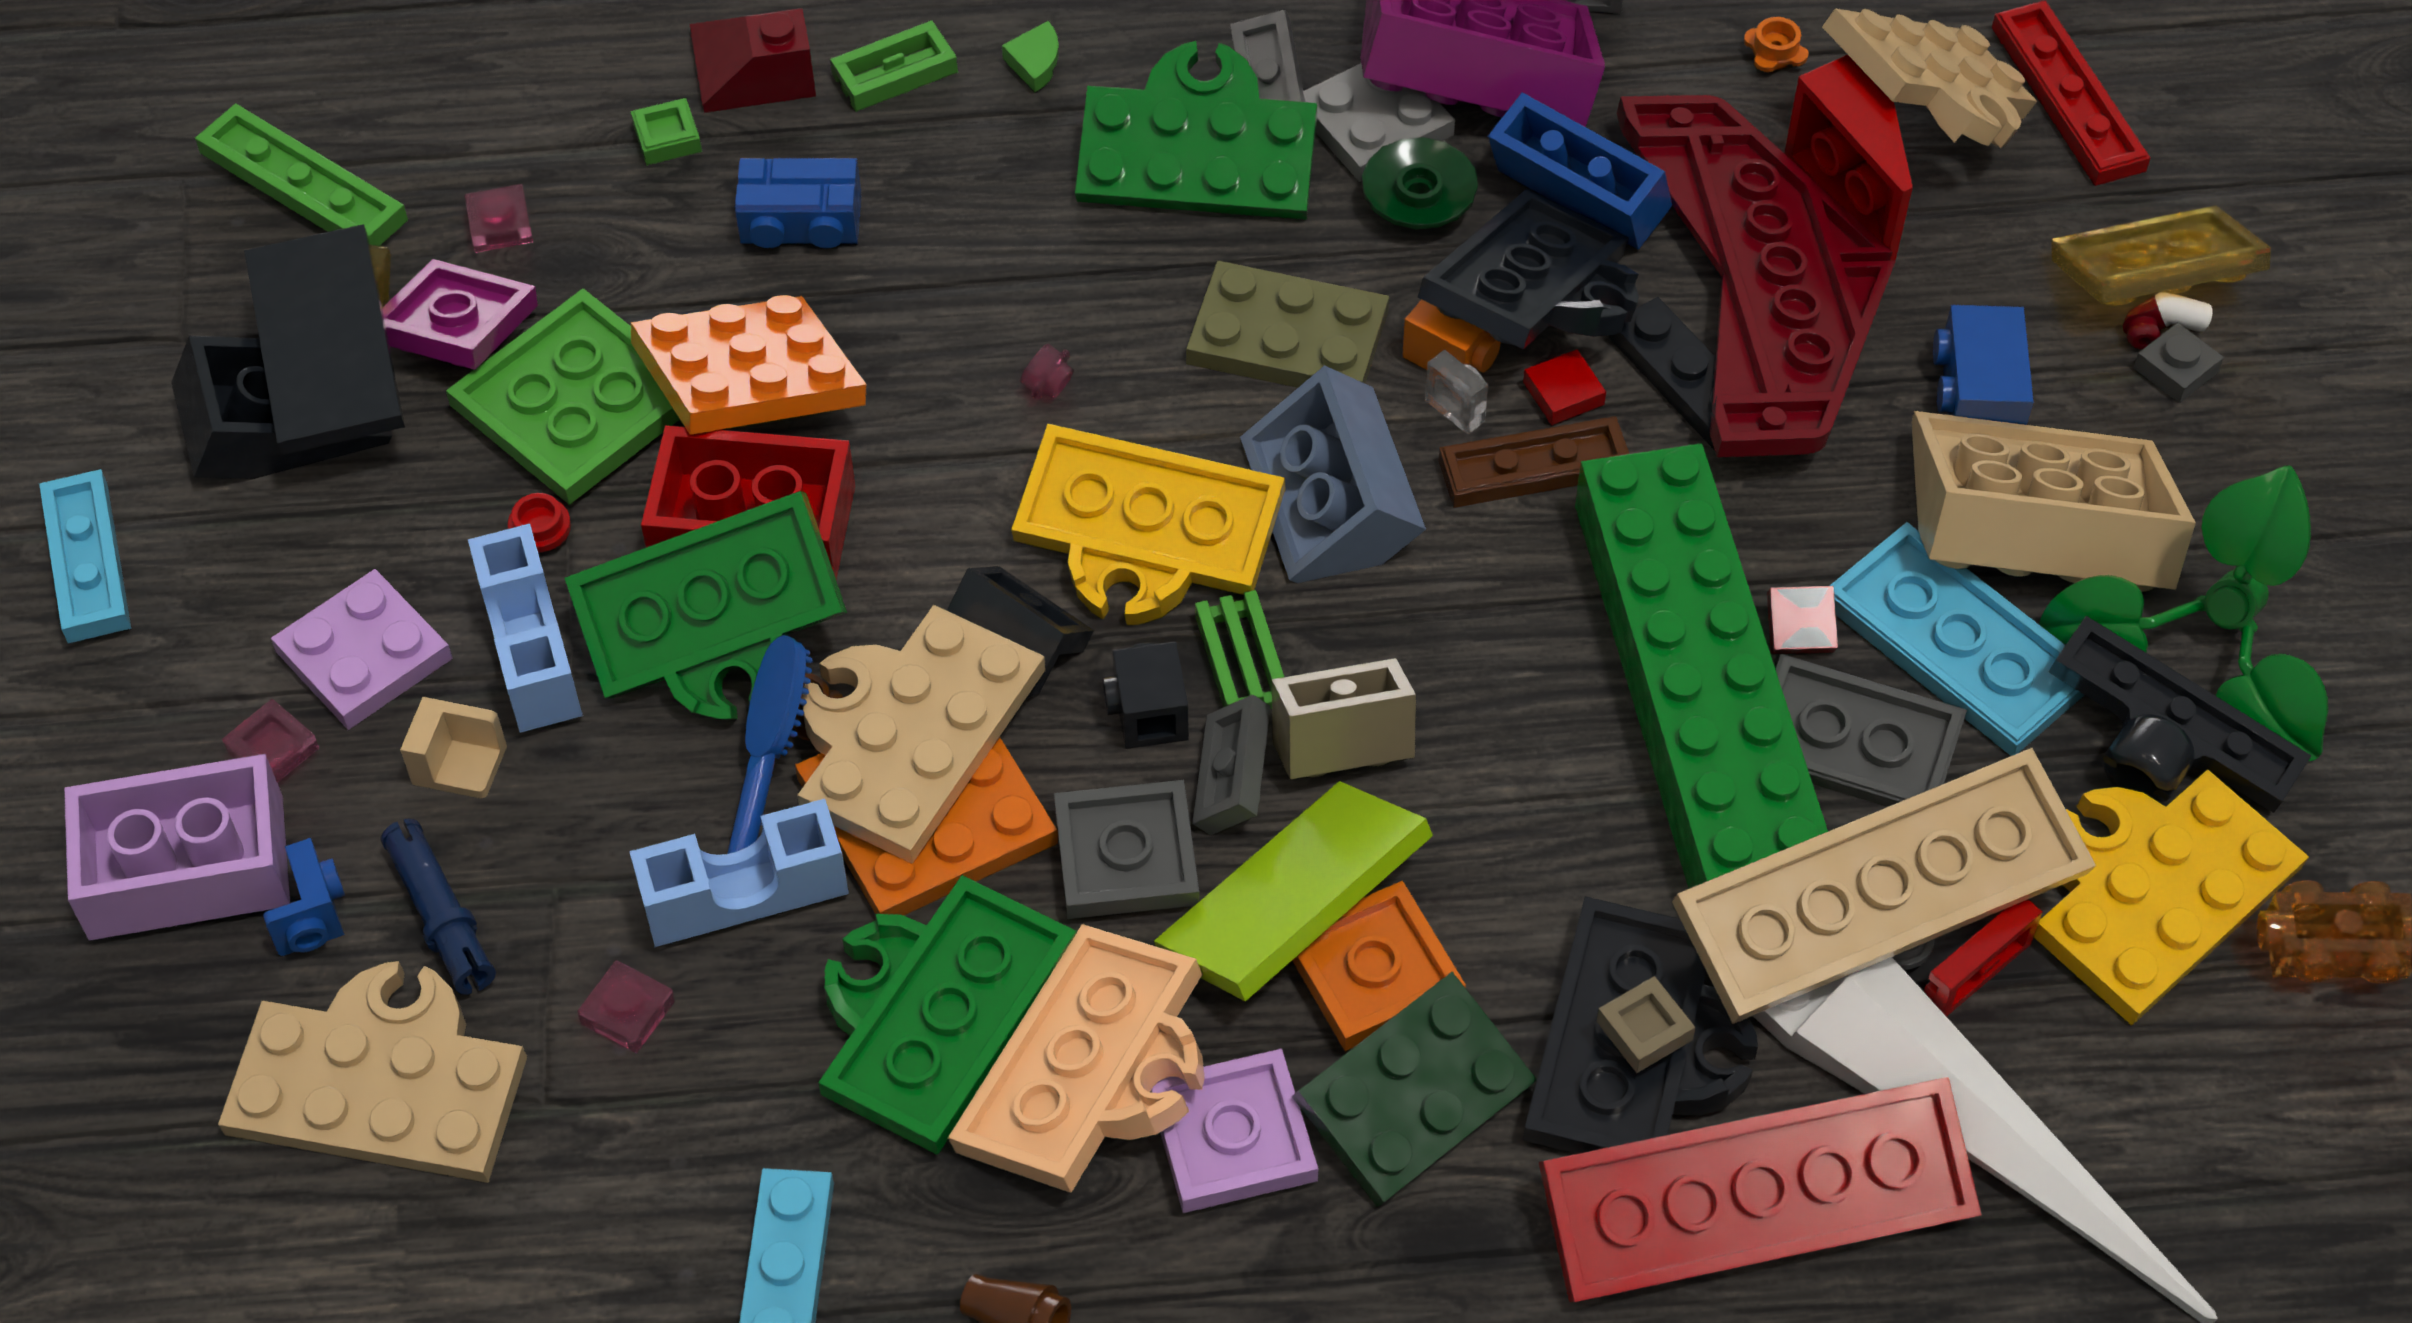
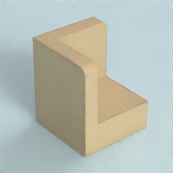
(453, 747)

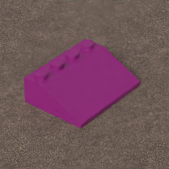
(1485, 52)

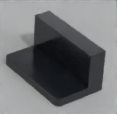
(1019, 613)

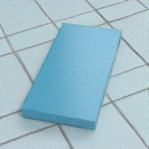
(1956, 639)

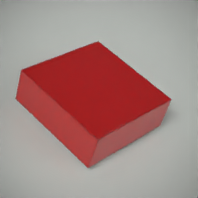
(1564, 387)

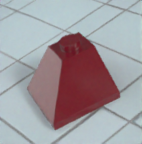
(753, 60)

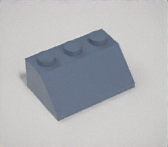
(1343, 478)

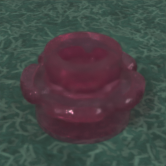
(1047, 372)

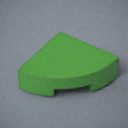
(1033, 55)

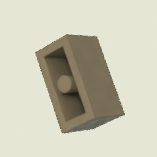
(1343, 718)

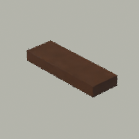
(1526, 460)

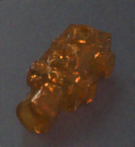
(2338, 933)

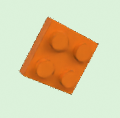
(1373, 963)

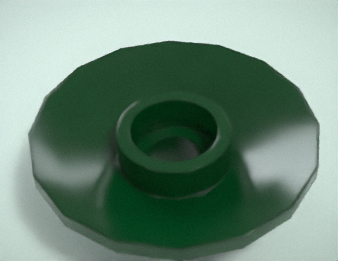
(1419, 183)

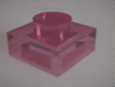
(498, 218)
(272, 733)
(626, 1006)

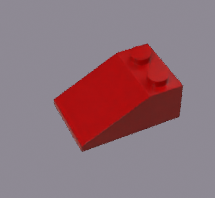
(1852, 146)

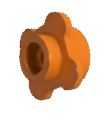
(1776, 44)

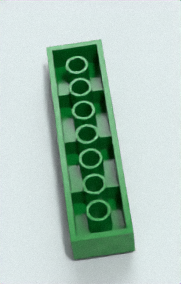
(1695, 661)

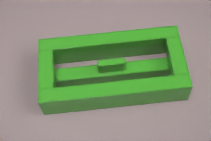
(898, 72)
(1230, 612)

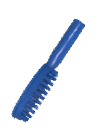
(768, 727)

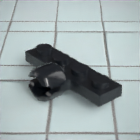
(2173, 723)

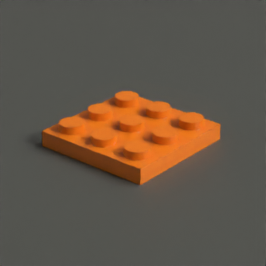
(747, 364)
(985, 831)

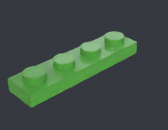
(298, 176)

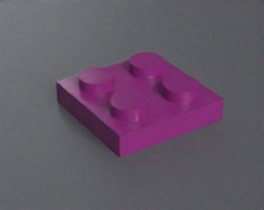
(456, 313)

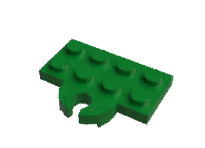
(1197, 142)
(706, 603)
(936, 1008)

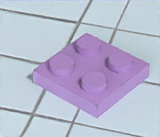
(361, 648)
(1239, 1133)

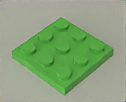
(567, 397)

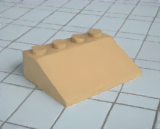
(2047, 501)

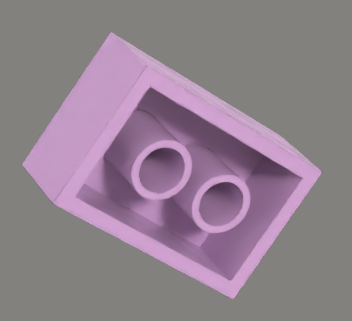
(176, 847)

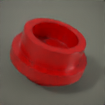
(547, 518)

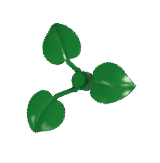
(2267, 535)

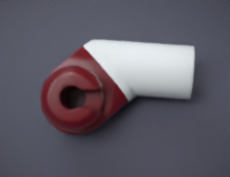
(2163, 309)

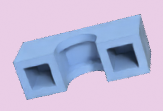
(525, 628)
(701, 892)

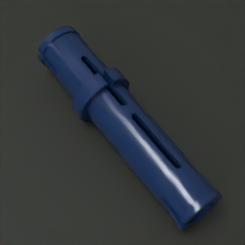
(447, 925)

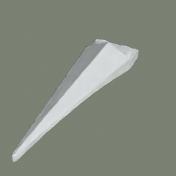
(1888, 1034)

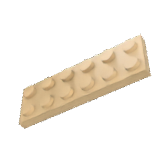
(1882, 884)

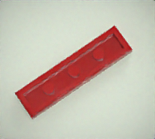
(2070, 93)

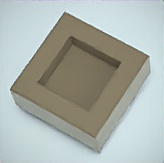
(1645, 1024)

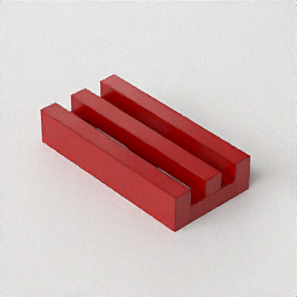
(1983, 956)

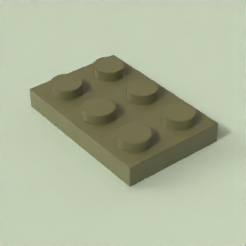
(1284, 326)

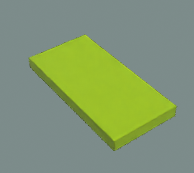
(1295, 888)

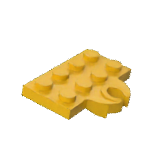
(1146, 520)
(2163, 888)

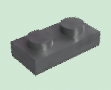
(1271, 52)

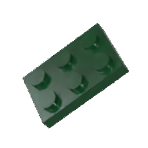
(1414, 1089)

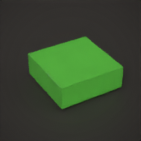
(666, 131)

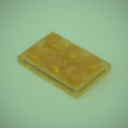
(2160, 255)

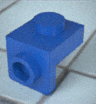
(314, 918)

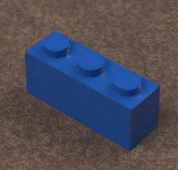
(1580, 169)

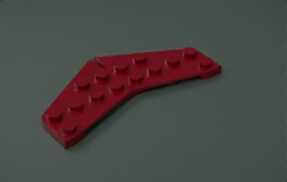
(1791, 265)

